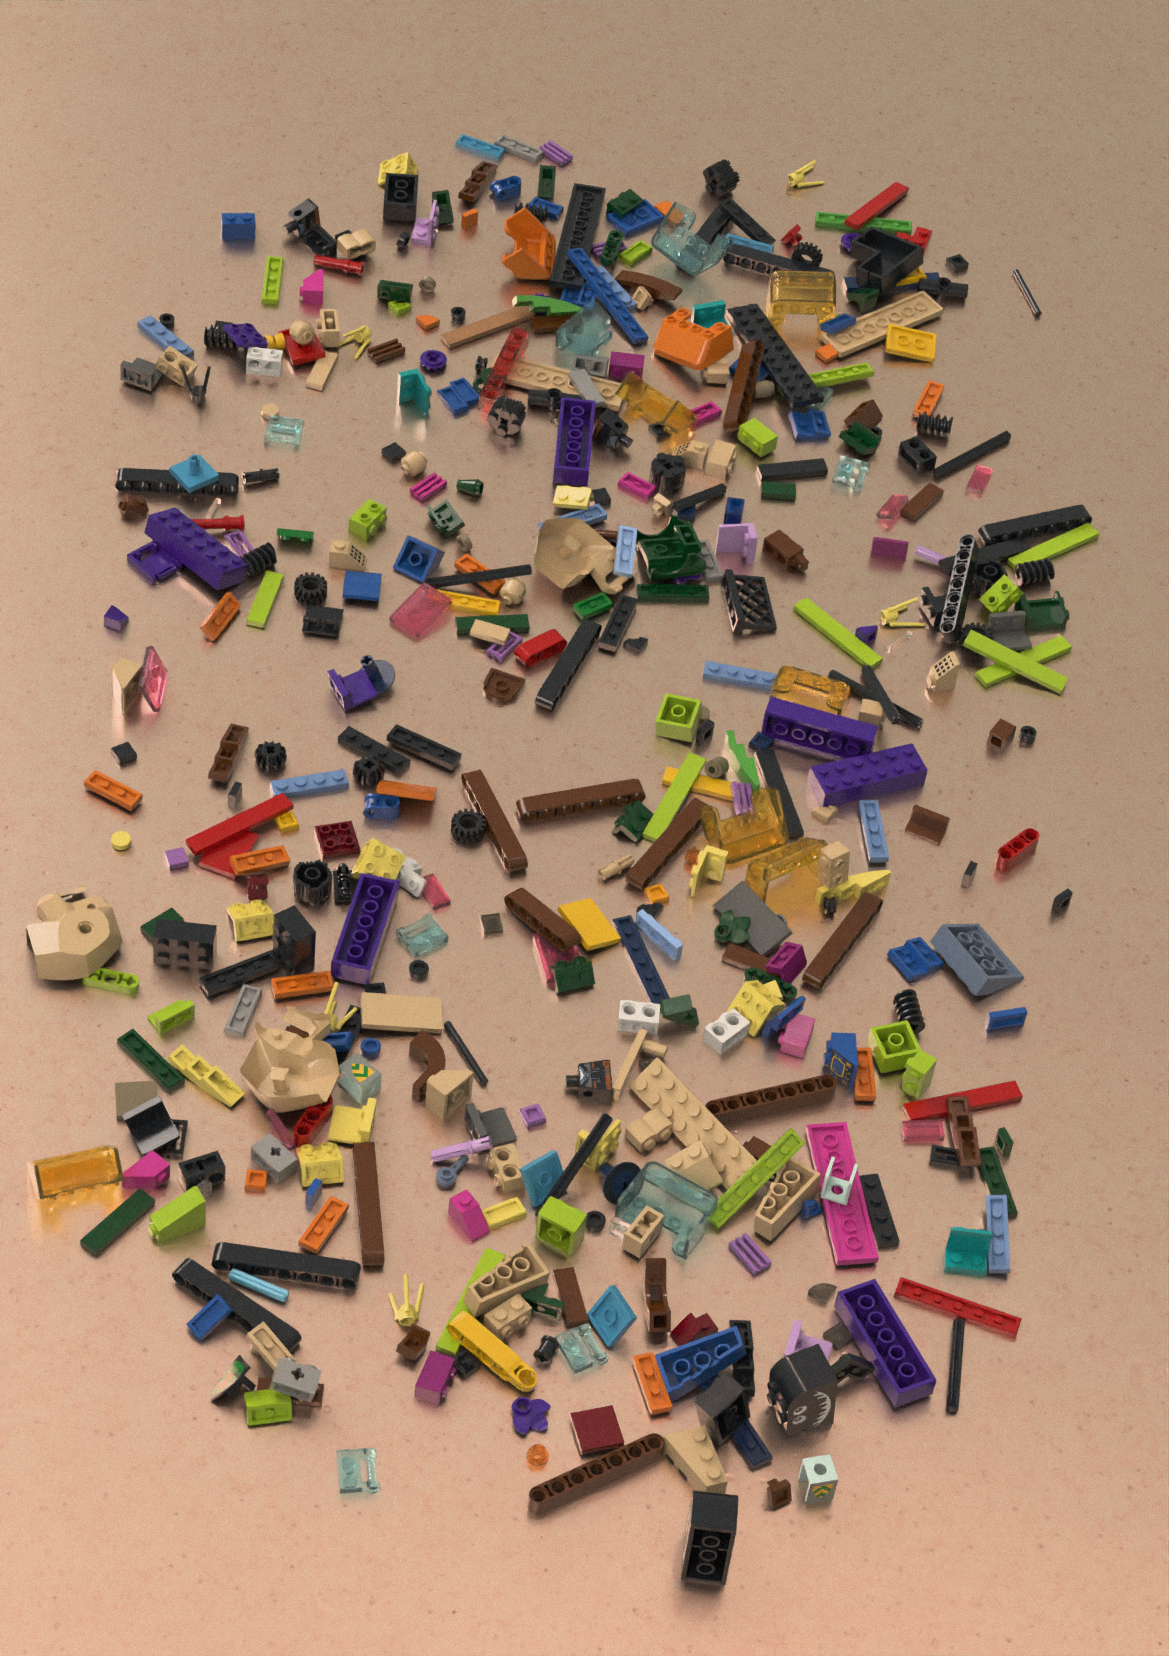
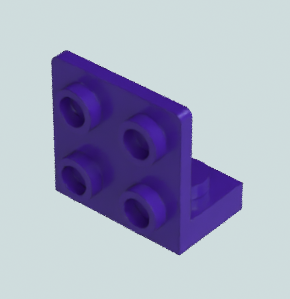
(245, 335)
(352, 689)

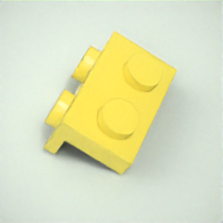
(573, 497)

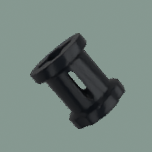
(546, 1349)

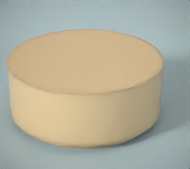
(270, 409)

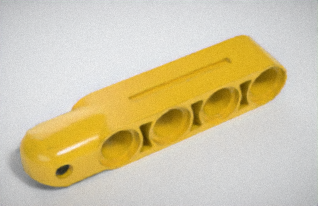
(492, 1352)

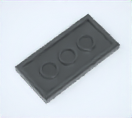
(765, 927)

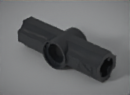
(942, 288)
(549, 398)

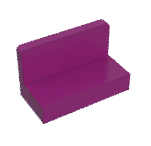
(889, 547)
(787, 961)

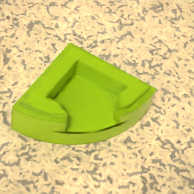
(399, 308)

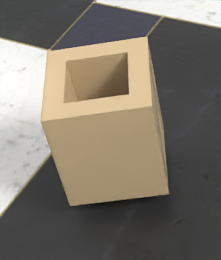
(871, 712)

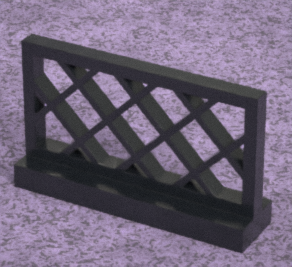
(735, 602)

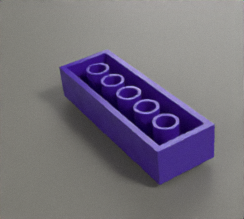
(574, 441)
(196, 548)
(817, 730)
(867, 775)
(364, 929)
(885, 1343)

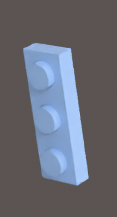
(625, 551)
(659, 934)

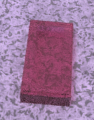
(979, 479)
(892, 507)
(434, 893)
(281, 1129)
(923, 1130)

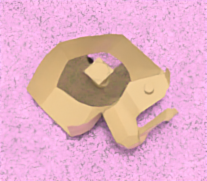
(571, 550)
(73, 936)
(289, 1069)

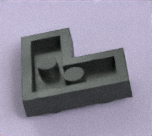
(852, 1366)

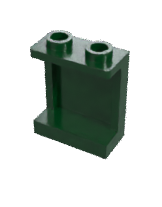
(1043, 613)

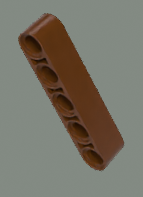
(542, 919)

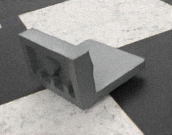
(140, 373)
(1009, 629)
(489, 1123)

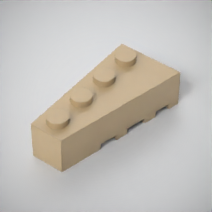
(785, 1197)
(514, 1275)

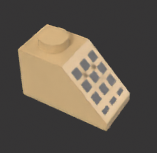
(694, 453)
(346, 556)
(944, 673)

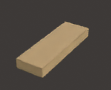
(321, 371)

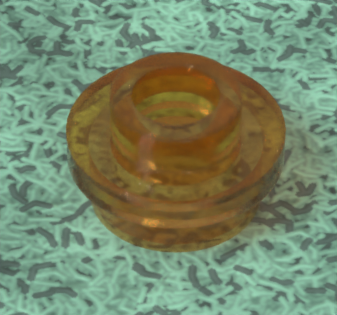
(692, 855)
(540, 1450)

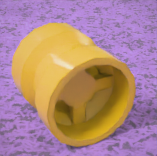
(275, 342)

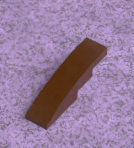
(478, 181)
(656, 287)
(228, 753)
(963, 1131)

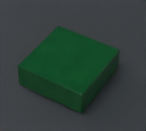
(1004, 1141)

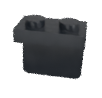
(932, 606)
(151, 1126)

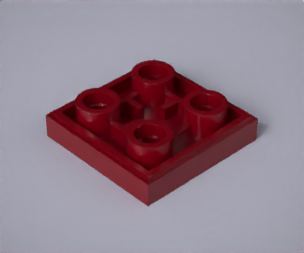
(337, 839)
(597, 1429)

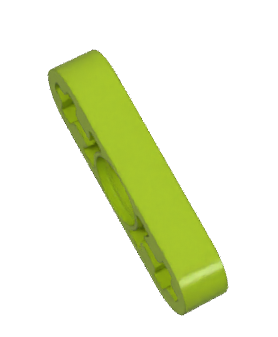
(115, 986)

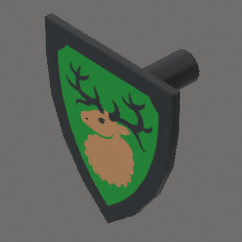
(233, 1379)

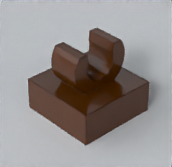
(778, 1493)

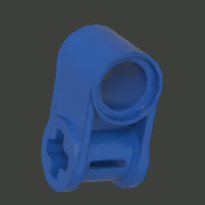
(507, 188)
(383, 807)

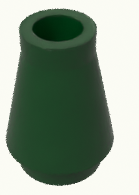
(470, 486)

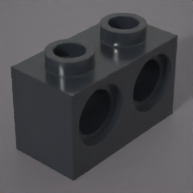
(917, 455)
(201, 1168)

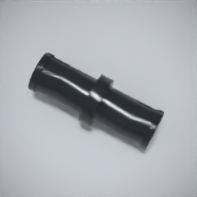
(260, 475)

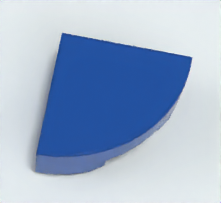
(811, 1208)

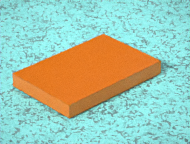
(406, 790)

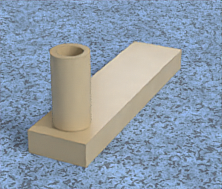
(639, 1044)
(266, 1344)

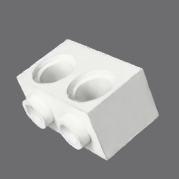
(264, 361)
(638, 1015)
(726, 1031)

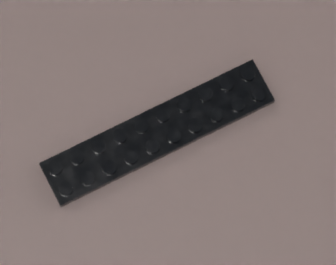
(577, 232)
(777, 357)

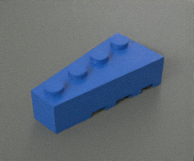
(698, 1361)

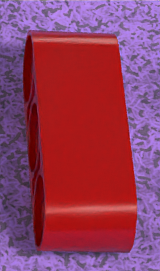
(540, 647)
(1016, 850)
(312, 1122)

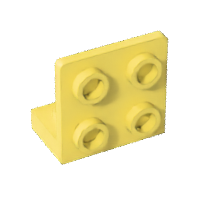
(401, 165)
(378, 860)
(710, 864)
(251, 920)
(756, 1004)
(352, 1124)
(606, 1145)
(321, 1163)

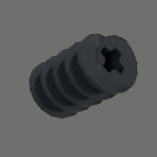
(539, 213)
(218, 336)
(932, 423)
(259, 558)
(1034, 571)
(908, 1009)

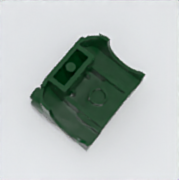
(672, 551)

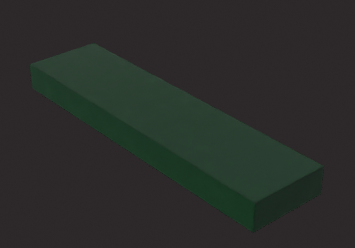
(672, 592)
(515, 623)
(151, 1060)
(994, 1178)
(117, 1222)

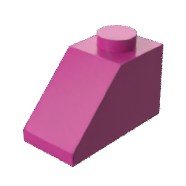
(312, 288)
(147, 1173)
(468, 1215)

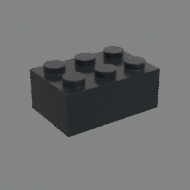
(400, 197)
(294, 941)
(184, 944)
(722, 1408)

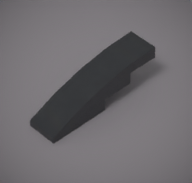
(743, 1369)

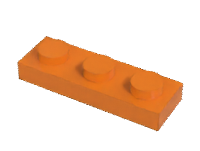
(928, 398)
(468, 564)
(220, 616)
(113, 790)
(259, 860)
(302, 984)
(865, 1081)
(323, 1224)
(652, 1383)

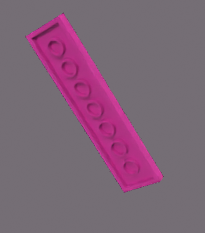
(850, 1224)

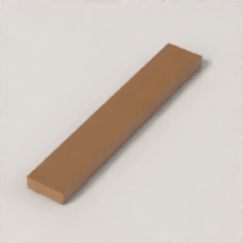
(486, 326)

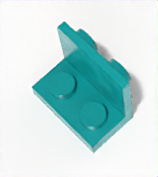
(709, 314)
(413, 386)
(967, 1251)

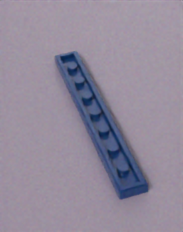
(607, 295)

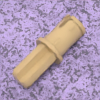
(615, 867)

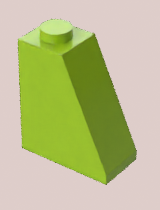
(179, 1216)

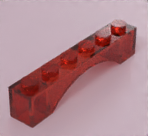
(510, 353)

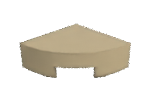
(824, 813)

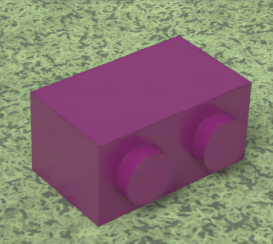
(623, 363)
(435, 1377)

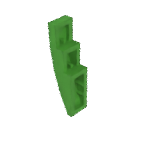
(551, 306)
(743, 766)

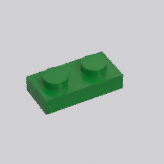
(286, 534)
(592, 606)

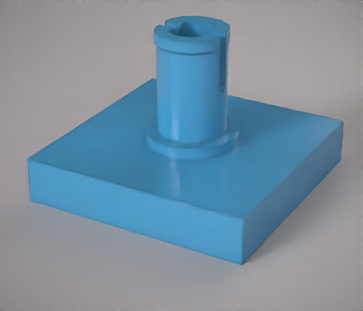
(194, 473)
(541, 1176)
(611, 1316)

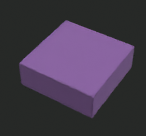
(176, 858)
(532, 1116)

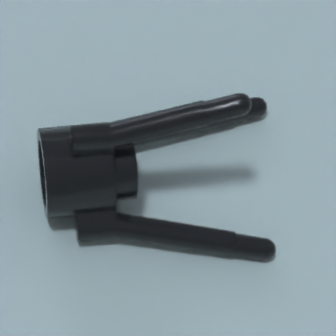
(198, 392)

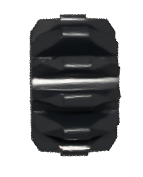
(270, 756)
(368, 770)

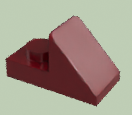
(256, 886)
(693, 1329)

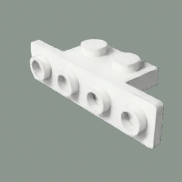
(410, 877)

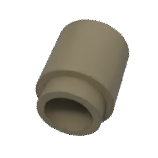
(763, 389)
(716, 767)

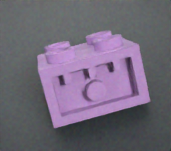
(424, 228)
(736, 539)
(798, 1341)

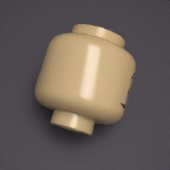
(302, 332)
(414, 463)
(513, 591)

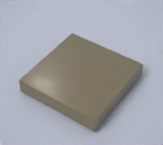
(133, 1094)

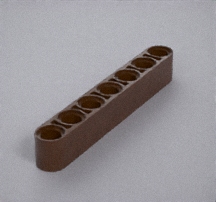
(743, 385)
(579, 800)
(497, 825)
(666, 846)
(842, 940)
(773, 1099)
(368, 1204)
(590, 1481)

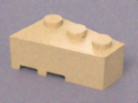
(697, 1459)

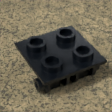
(322, 620)
(344, 884)

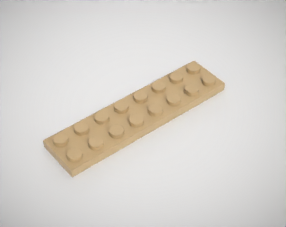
(873, 326)
(544, 377)
(692, 1120)

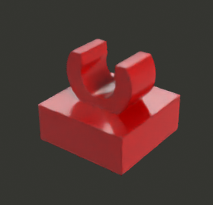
(793, 236)

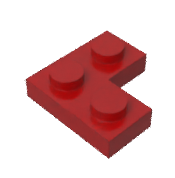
(921, 237)

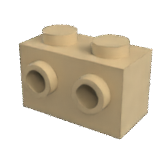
(329, 328)
(833, 864)
(508, 1317)

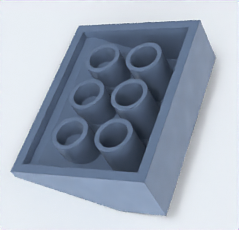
(975, 958)

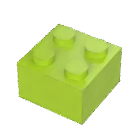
(678, 717)
(892, 1045)
(560, 1226)

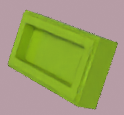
(635, 252)

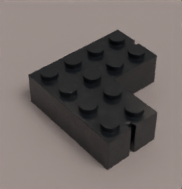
(884, 259)

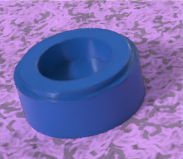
(370, 1048)

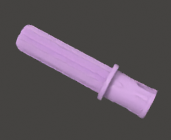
(928, 554)
(461, 1149)

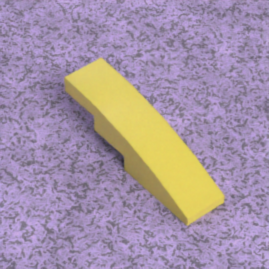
(855, 886)
(205, 1076)

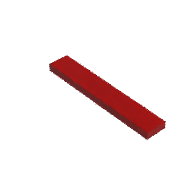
(876, 206)
(239, 824)
(977, 1099)
(957, 1307)

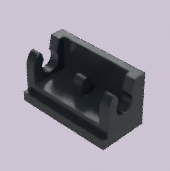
(320, 242)

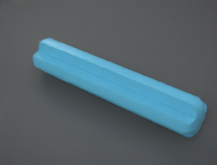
(259, 1285)

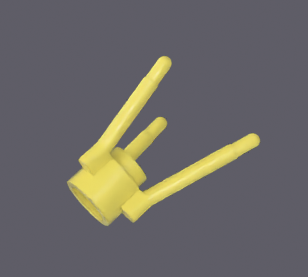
(798, 176)
(360, 335)
(890, 615)
(335, 1025)
(407, 1313)

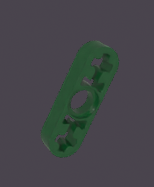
(613, 253)
(766, 978)

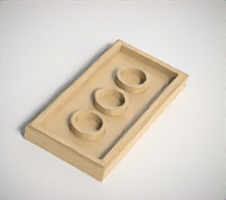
(401, 1012)

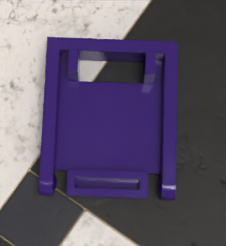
(155, 566)

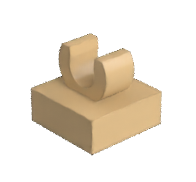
(642, 298)
(662, 506)

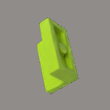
(172, 1015)
(267, 1407)

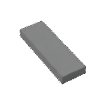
(519, 149)
(586, 387)
(713, 571)
(243, 1011)

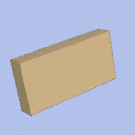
(490, 632)

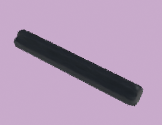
(699, 497)

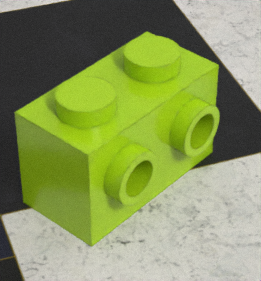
(757, 437)
(367, 519)
(1001, 595)
(918, 1073)

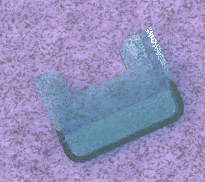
(684, 246)
(585, 331)
(682, 1202)

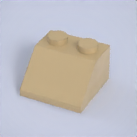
(125, 683)
(448, 1091)
(696, 1166)

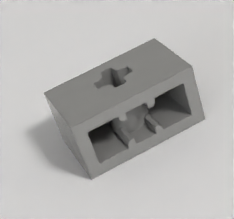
(593, 364)
(274, 1157)
(284, 1382)

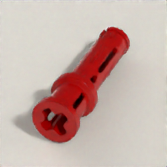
(345, 265)
(226, 523)

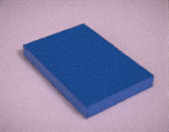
(637, 220)

